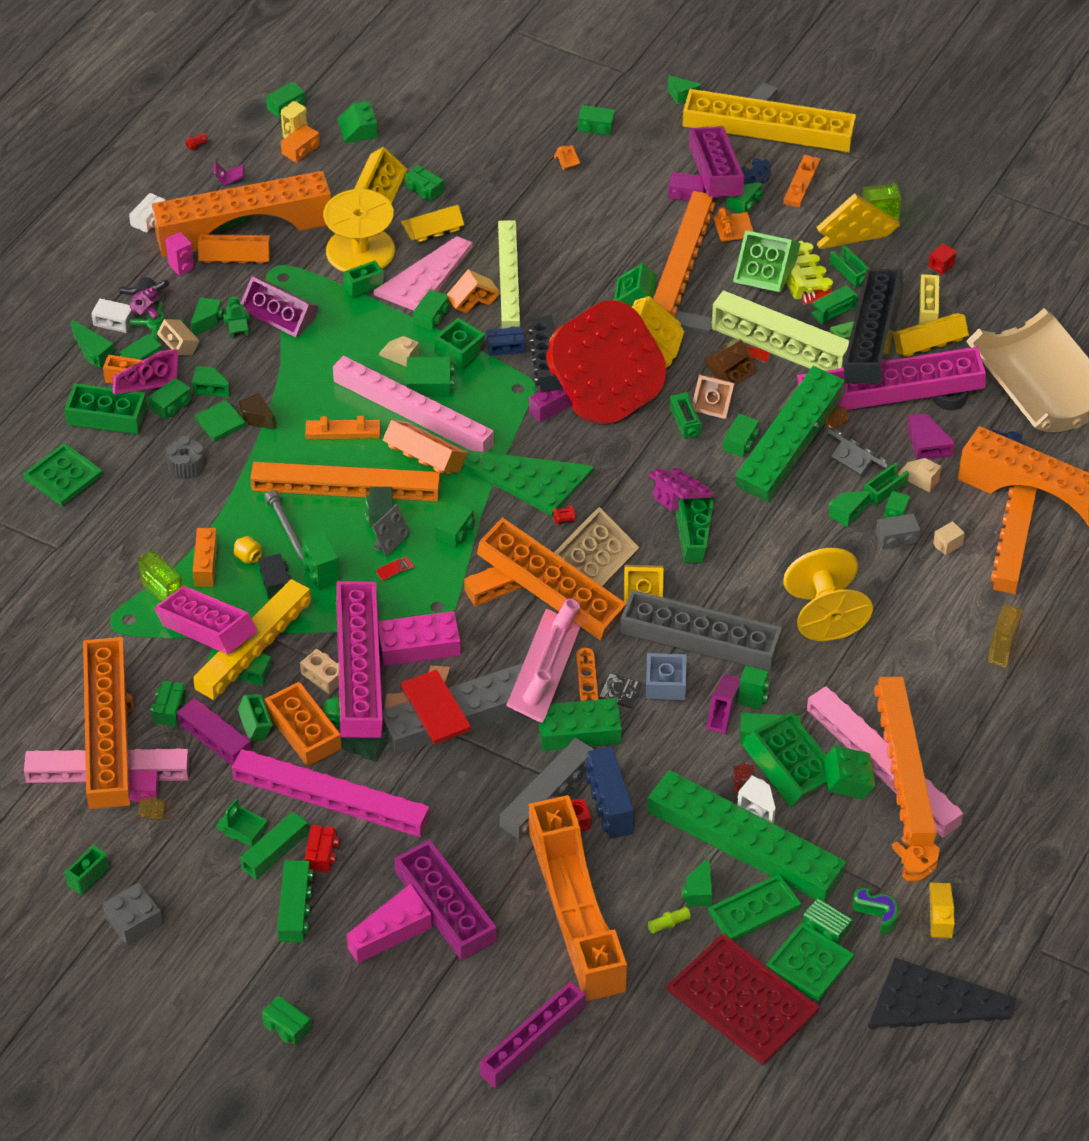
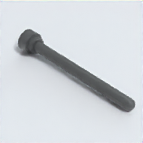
(274, 500)

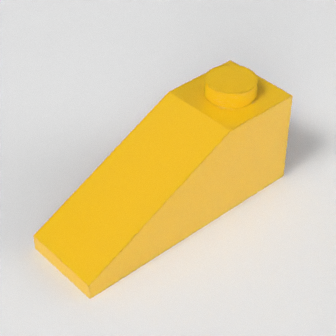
(941, 910)

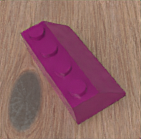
(278, 306)

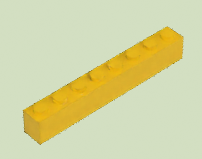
(269, 623)

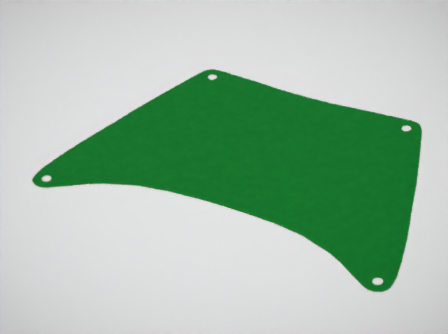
(305, 392)

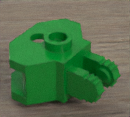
(236, 317)

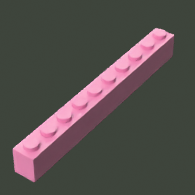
(413, 405)
(857, 735)

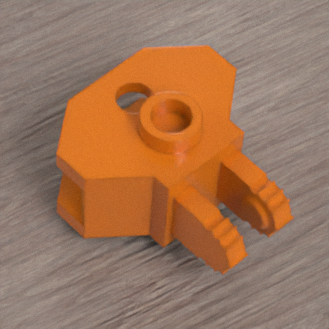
(917, 860)

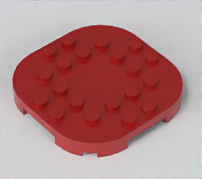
(606, 362)

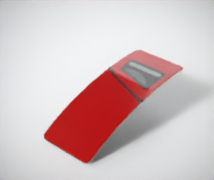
(758, 354)
(394, 568)

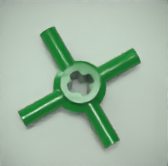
(153, 325)

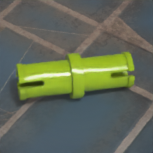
(669, 920)

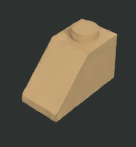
(400, 349)
(922, 473)

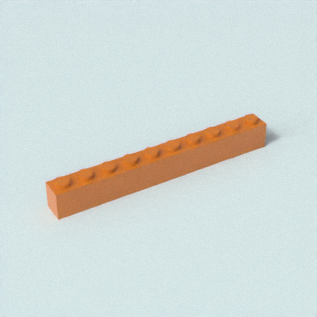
(684, 251)
(343, 480)
(905, 762)

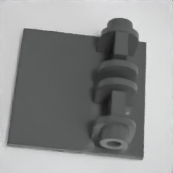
(390, 531)

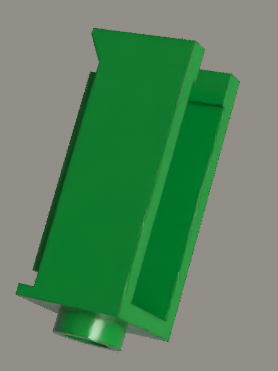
(849, 266)
(834, 304)
(688, 429)
(881, 480)

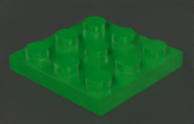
(62, 474)
(810, 961)

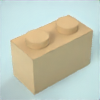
(178, 336)

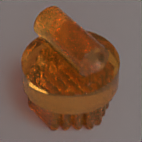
(838, 417)

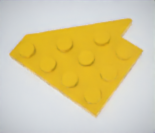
(855, 222)

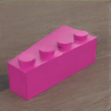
(390, 925)

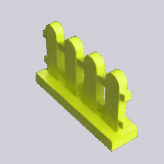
(797, 280)

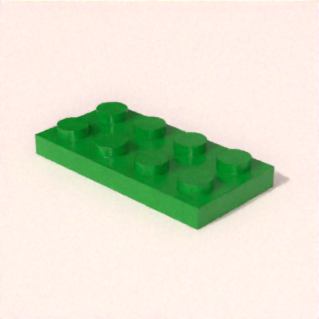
(754, 908)

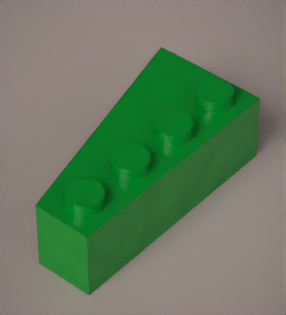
(693, 526)

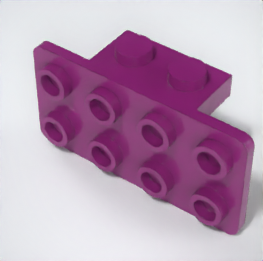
(676, 484)

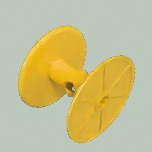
(359, 226)
(821, 578)

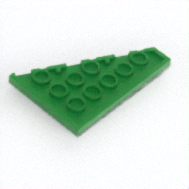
(535, 481)

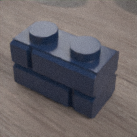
(505, 341)

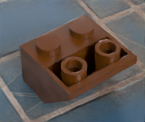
(731, 362)

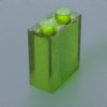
(158, 575)

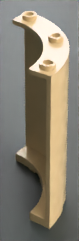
(1040, 371)

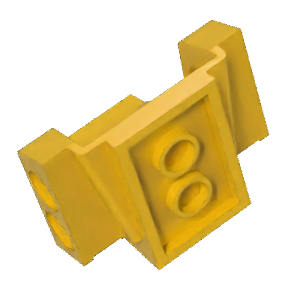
(662, 326)

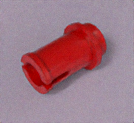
(192, 143)

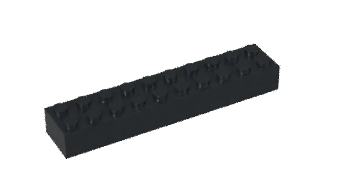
(873, 326)

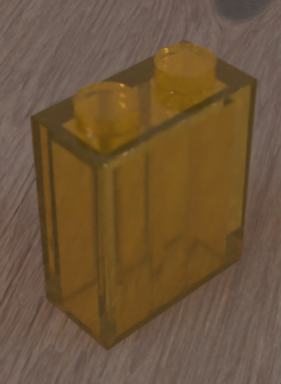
(1005, 635)

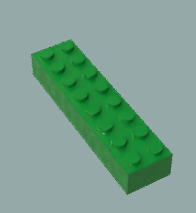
(790, 433)

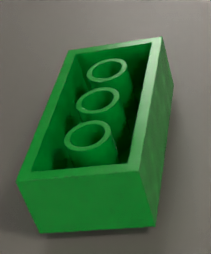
(104, 410)
(588, 721)

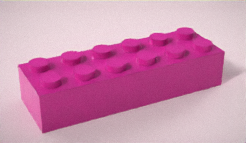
(206, 619)

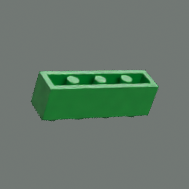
(293, 901)

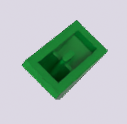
(680, 88)

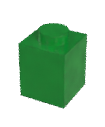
(897, 505)

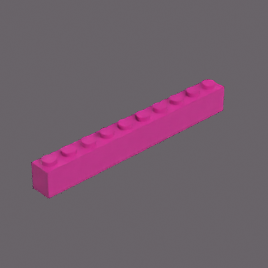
(331, 792)

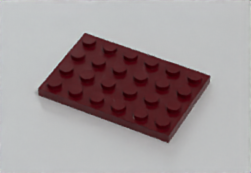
(742, 999)

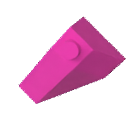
(148, 374)

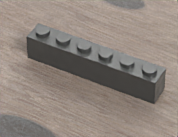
(549, 784)

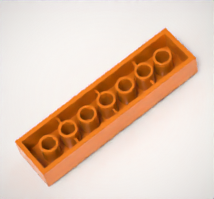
(550, 577)

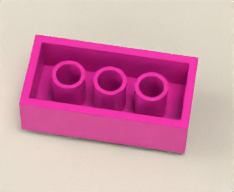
(418, 638)

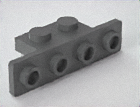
(853, 456)

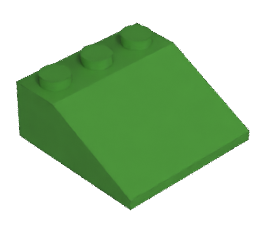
(765, 261)

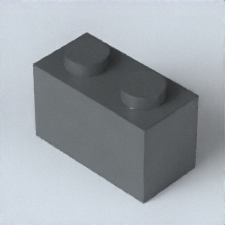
(898, 531)

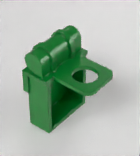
(242, 824)

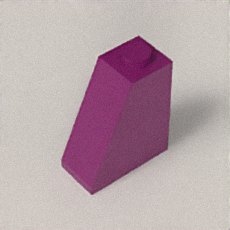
(928, 438)
(723, 704)

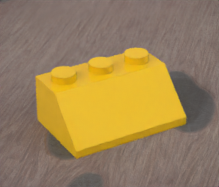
(434, 223)

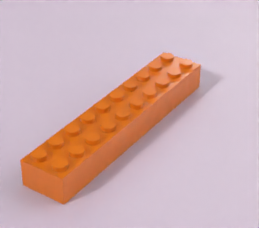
(106, 723)

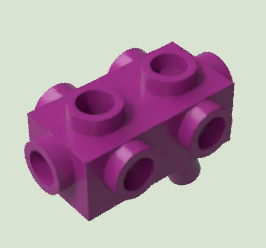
(144, 302)

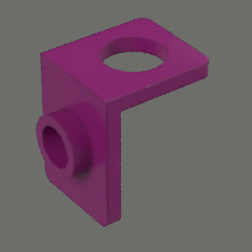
(228, 176)

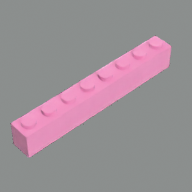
(71, 765)

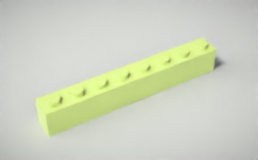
(508, 274)

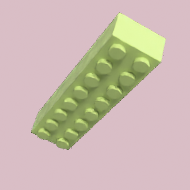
(778, 333)

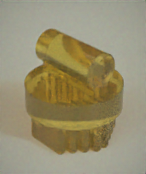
(151, 808)

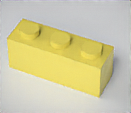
(928, 298)

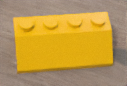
(382, 174)

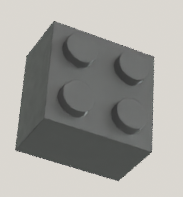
(132, 913)

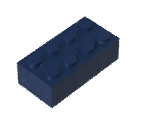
(609, 792)

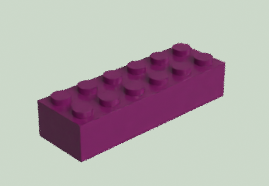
(716, 161)
(447, 899)

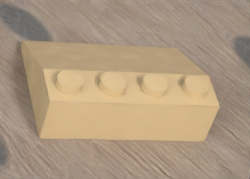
(597, 547)

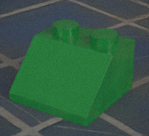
(358, 123)
(635, 285)

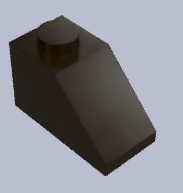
(257, 412)

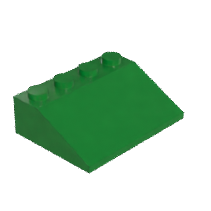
(788, 758)

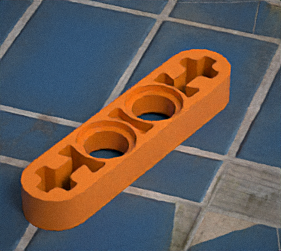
(586, 680)

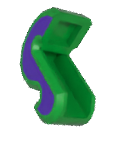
(877, 905)

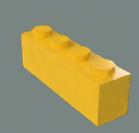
(930, 334)

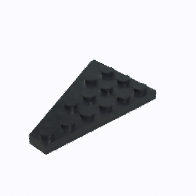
(923, 995)

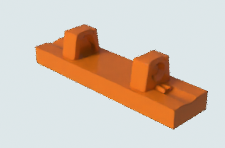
(801, 181)
(342, 428)

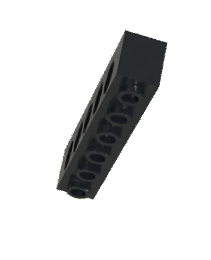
(540, 334)

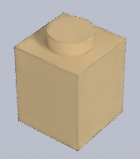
(948, 538)

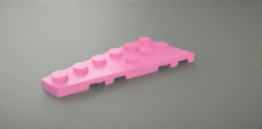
(428, 273)

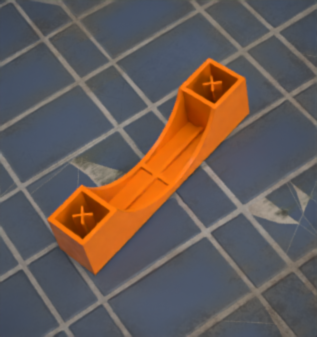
(294, 198)
(996, 462)
(590, 942)

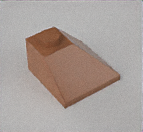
(713, 396)

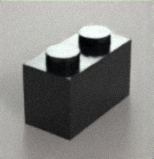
(273, 574)

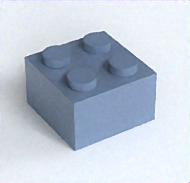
(666, 676)

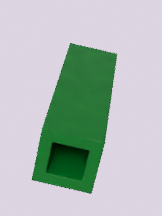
(274, 845)

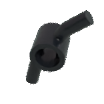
(144, 283)

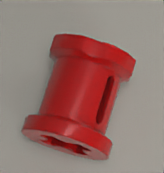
(564, 515)

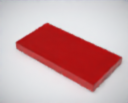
(435, 707)

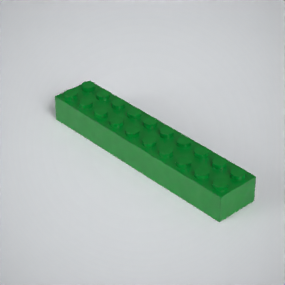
(746, 836)

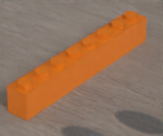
(1014, 538)

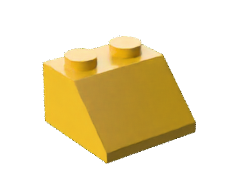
(643, 579)

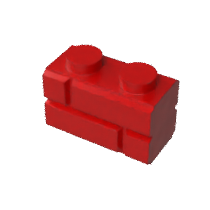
(321, 848)

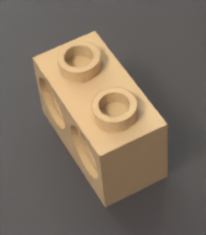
(321, 670)

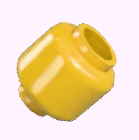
(247, 550)

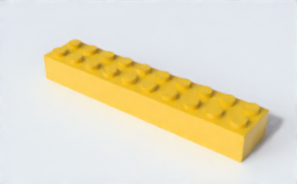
(770, 120)

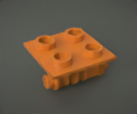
(732, 226)

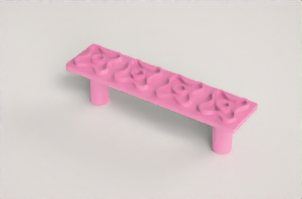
(545, 662)

